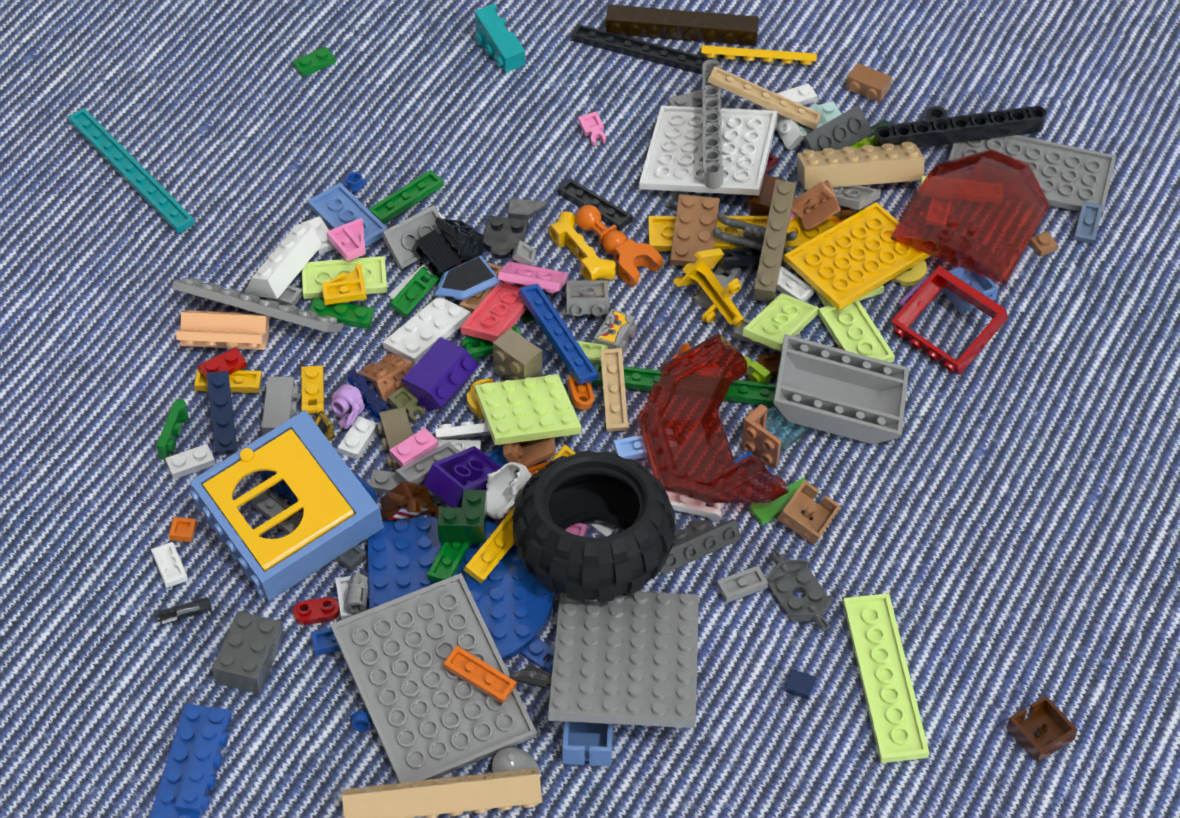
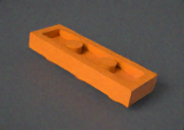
(480, 674)

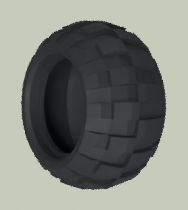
(593, 489)

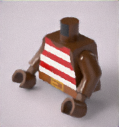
(407, 502)

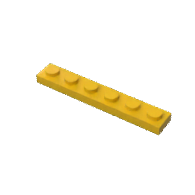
(750, 54)

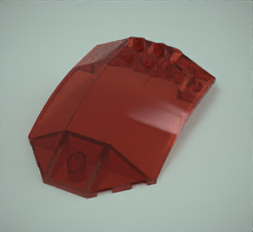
(975, 213)

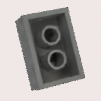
(248, 652)

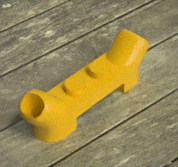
(591, 265)

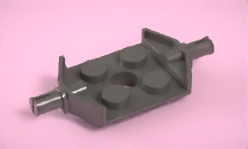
(795, 576)

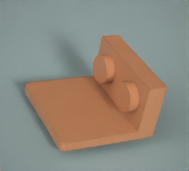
(387, 374)
(529, 452)

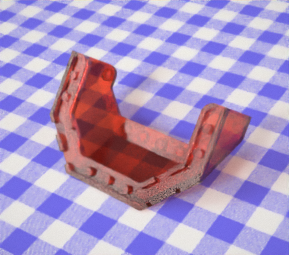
(687, 433)

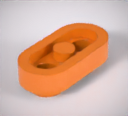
(581, 395)

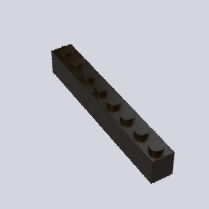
(682, 25)

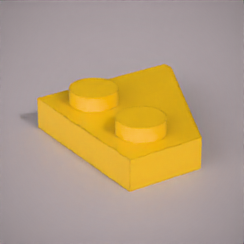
(345, 287)

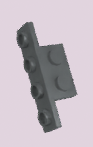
(699, 541)

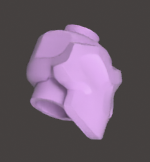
(347, 404)

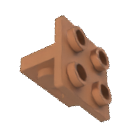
(816, 205)

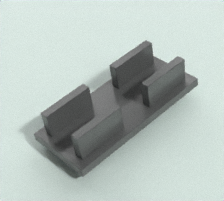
(840, 131)

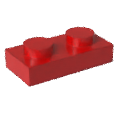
(227, 361)

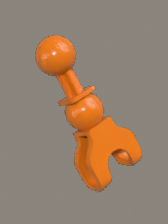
(626, 252)

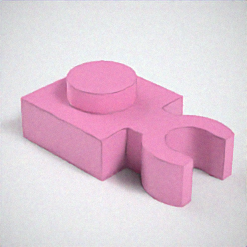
(592, 125)

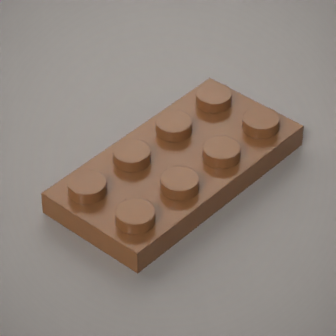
(693, 228)

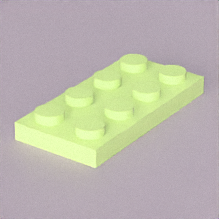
(319, 272)
(779, 318)
(855, 331)

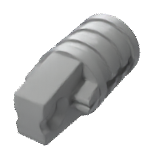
(357, 594)

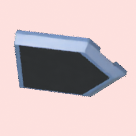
(467, 279)

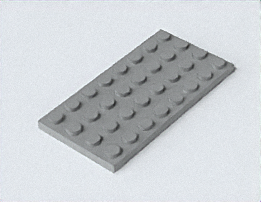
(1063, 171)

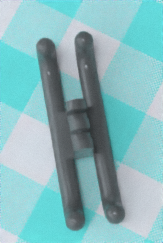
(753, 234)

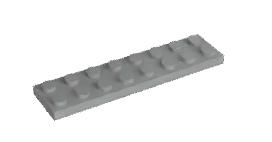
(254, 303)

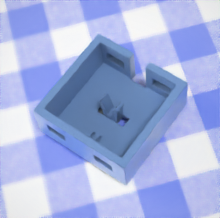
(977, 281)

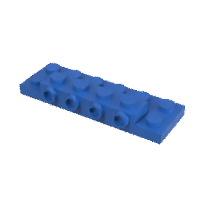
(192, 762)

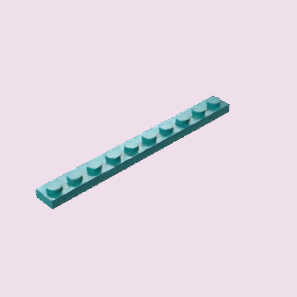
(131, 170)

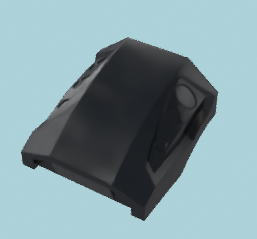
(461, 238)

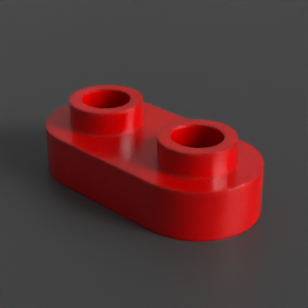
(316, 611)

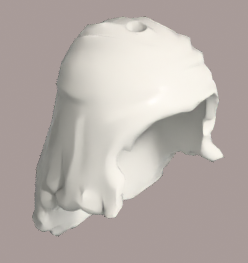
(505, 488)

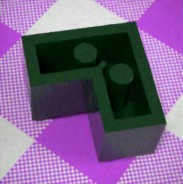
(464, 523)

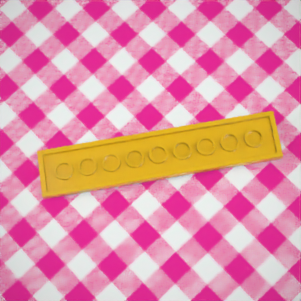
(662, 231)

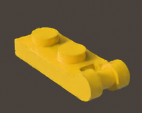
(312, 389)

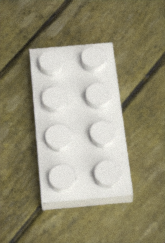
(417, 335)

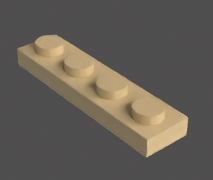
(614, 390)

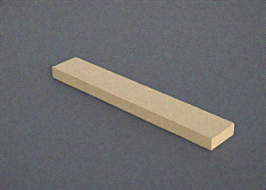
(764, 97)

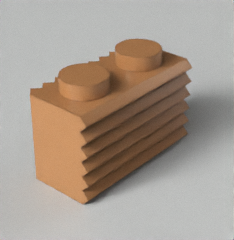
(868, 82)

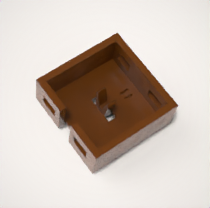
(1043, 717)

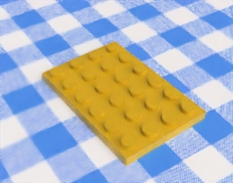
(854, 257)

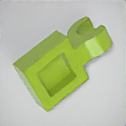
(757, 372)

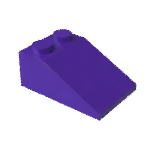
(460, 472)

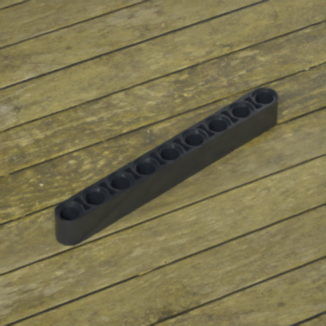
(963, 127)

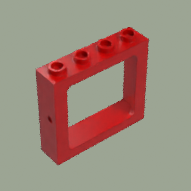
(925, 294)

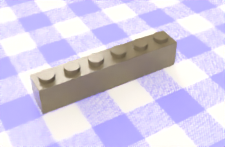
(774, 241)

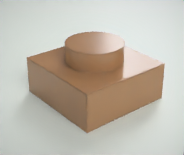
(1043, 244)

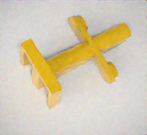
(701, 273)

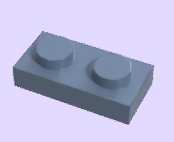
(1088, 222)

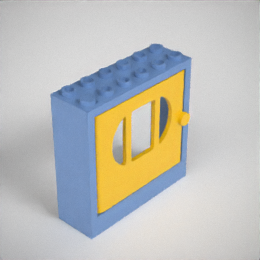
(322, 503)

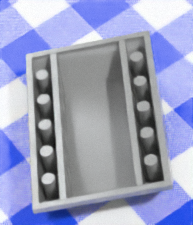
(840, 391)

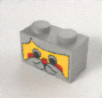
(616, 330)

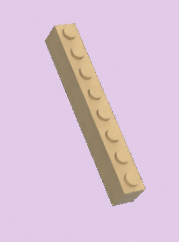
(445, 795)

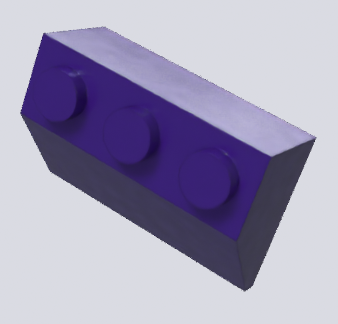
(439, 373)

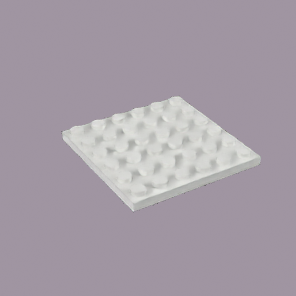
(677, 150)

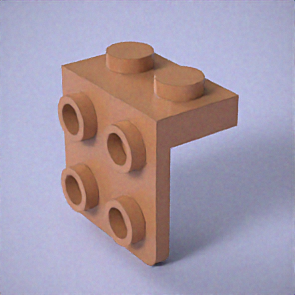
(758, 439)

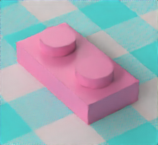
(414, 447)

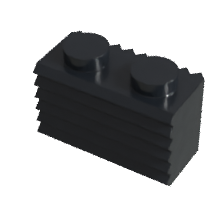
(435, 253)

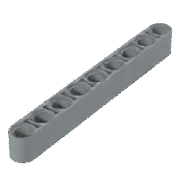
(712, 128)

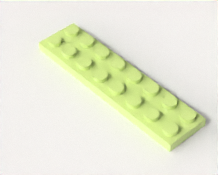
(885, 678)

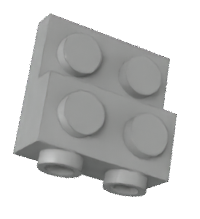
(587, 297)

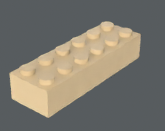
(861, 165)

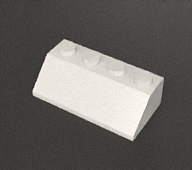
(285, 262)

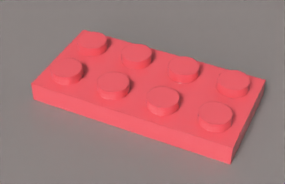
(495, 313)

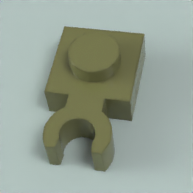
(406, 399)

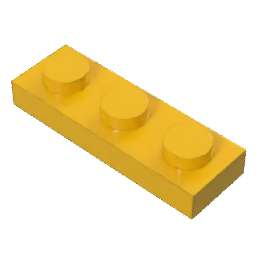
(240, 381)

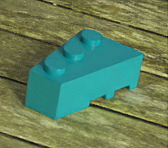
(497, 40)

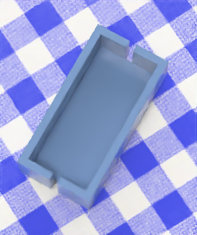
(587, 743)

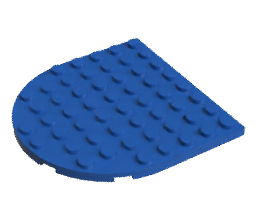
(508, 599)

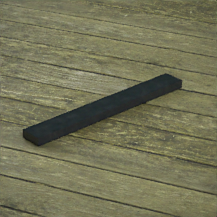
(639, 49)

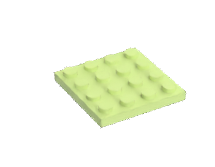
(527, 409)

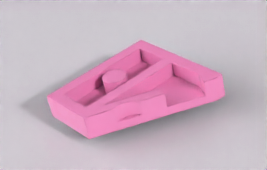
(349, 239)

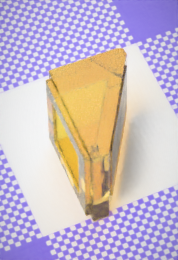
(325, 425)

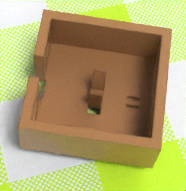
(803, 501)

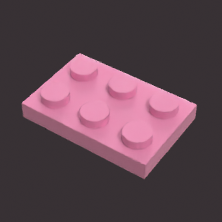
(529, 275)

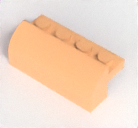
(223, 329)

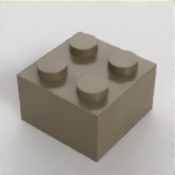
(516, 357)

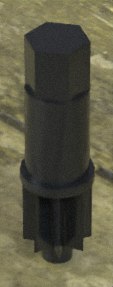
(183, 611)

